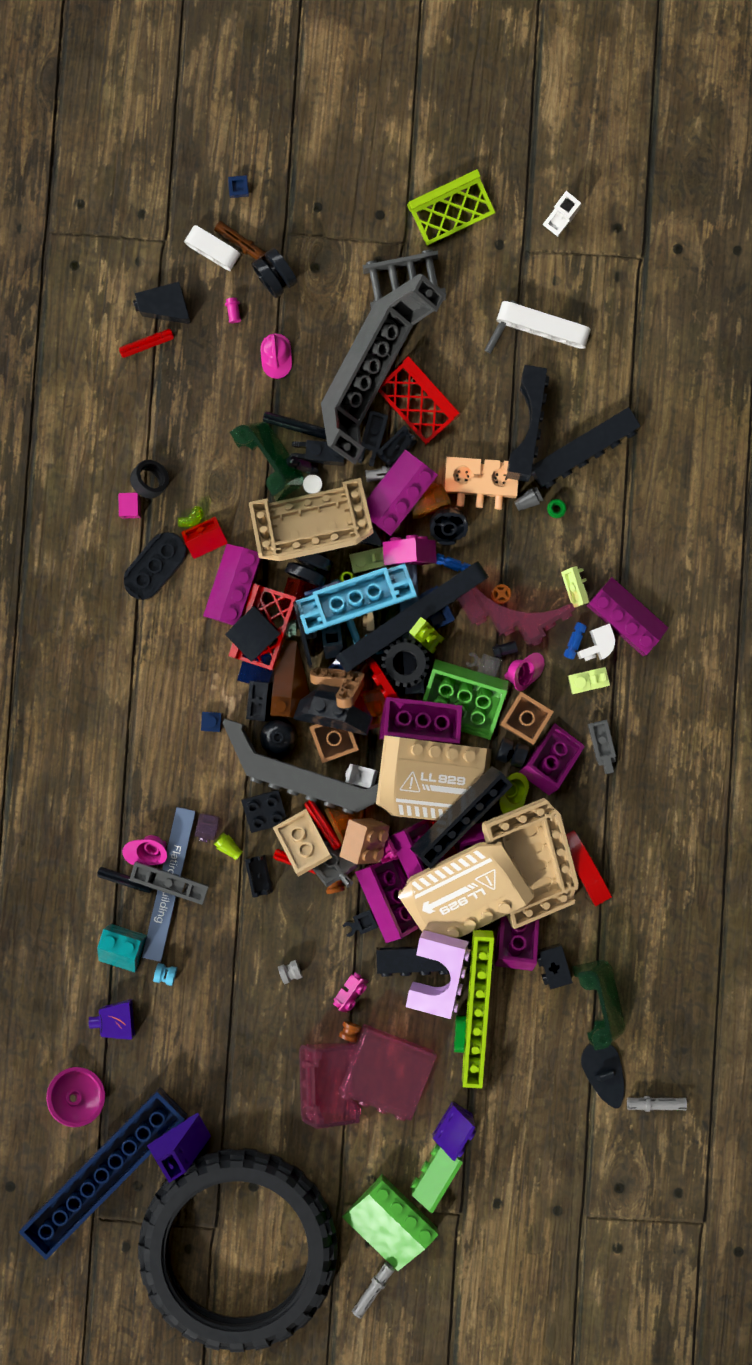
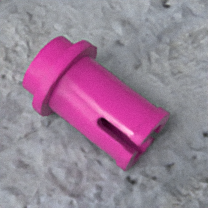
(233, 310)

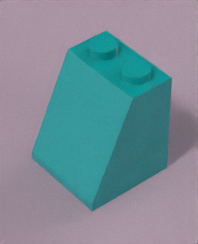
(121, 947)

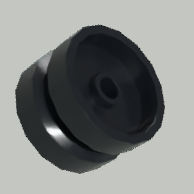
(276, 271)
(309, 567)

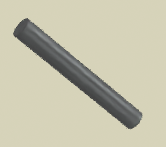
(496, 335)

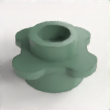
(292, 628)

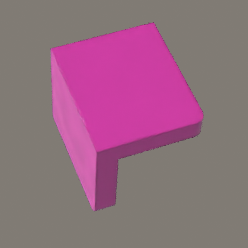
(129, 505)

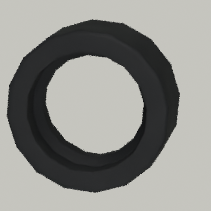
(155, 468)

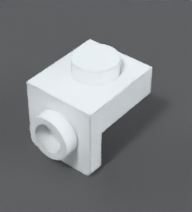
(360, 776)

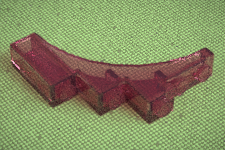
(530, 625)

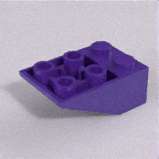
(454, 1130)
(180, 1147)

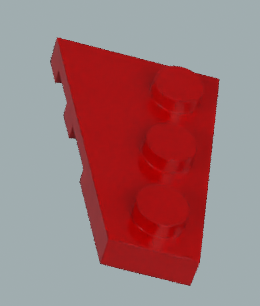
(380, 678)

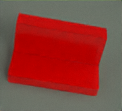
(204, 537)

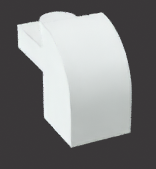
(562, 214)
(603, 643)

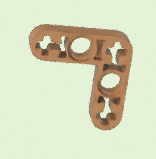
(349, 683)

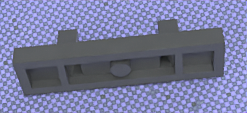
(168, 882)

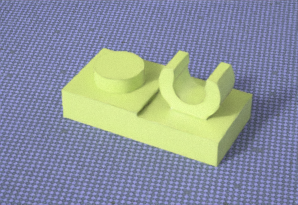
(367, 560)
(575, 586)
(588, 680)

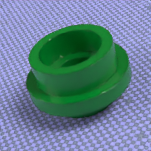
(556, 502)

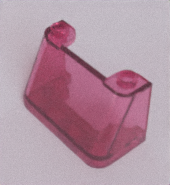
(320, 1076)

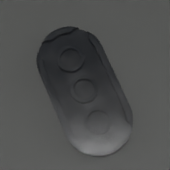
(155, 566)

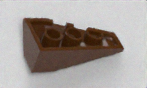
(289, 681)

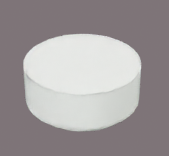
(312, 484)

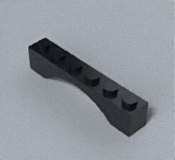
(532, 388)

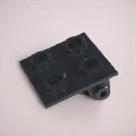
(264, 810)

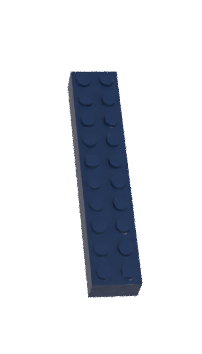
(101, 1174)

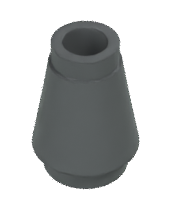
(529, 499)

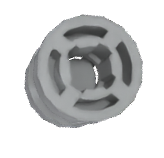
(290, 972)

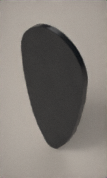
(304, 636)
(604, 1073)

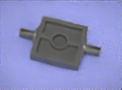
(335, 868)

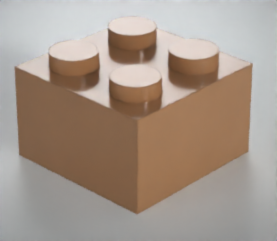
(526, 718)
(333, 742)
(364, 841)

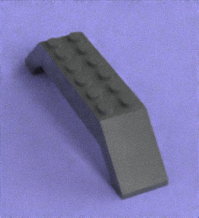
(372, 359)
(295, 778)

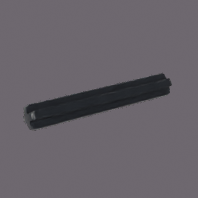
(294, 425)

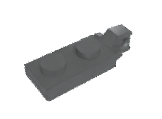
(602, 745)

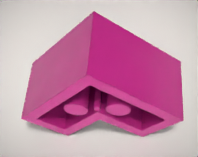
(411, 550)

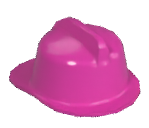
(276, 356)
(525, 671)
(148, 851)

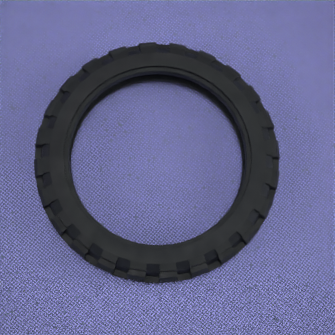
(238, 1332)

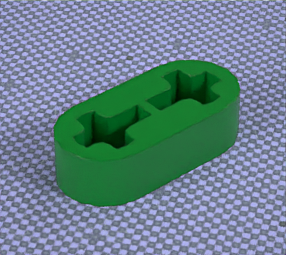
(459, 1037)

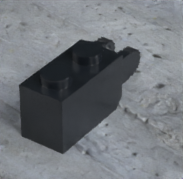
(318, 453)

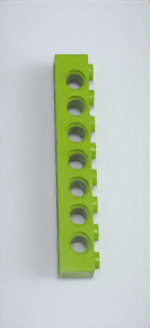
(477, 1008)

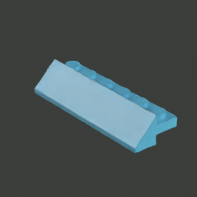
(355, 597)

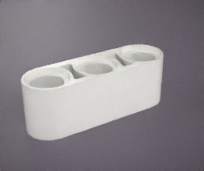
(212, 248)

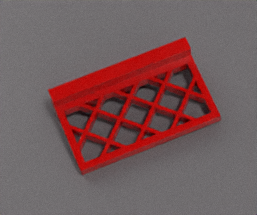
(432, 392)
(256, 598)

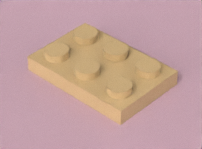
(302, 842)

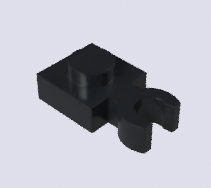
(363, 922)

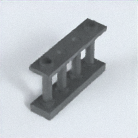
(373, 267)

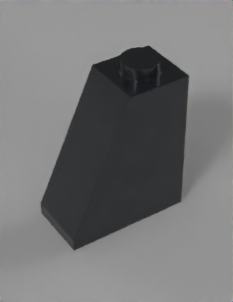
(163, 303)

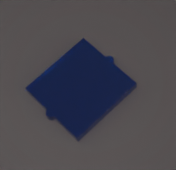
(252, 672)

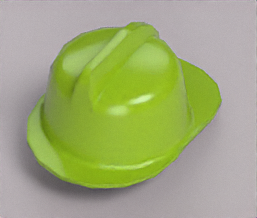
(516, 795)

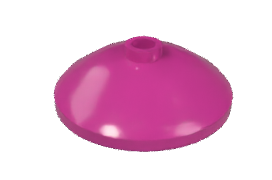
(88, 1094)

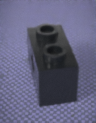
(554, 978)

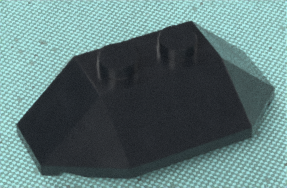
(321, 709)

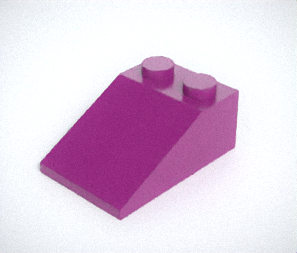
(552, 759)
(517, 946)

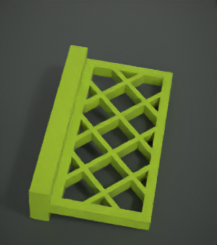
(443, 192)

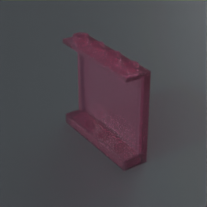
(387, 1073)

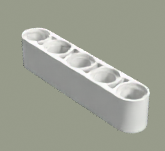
(543, 324)

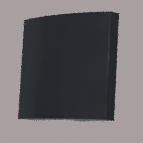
(253, 633)

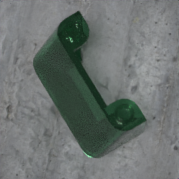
(261, 435)
(600, 976)

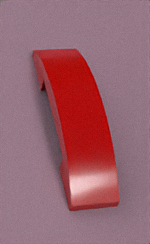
(587, 870)

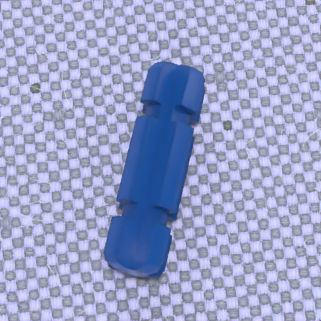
(451, 563)
(575, 640)

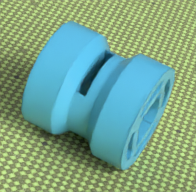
(160, 974)

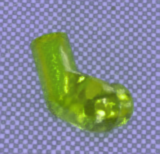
(193, 519)

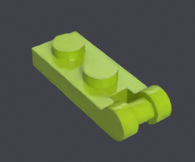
(426, 635)

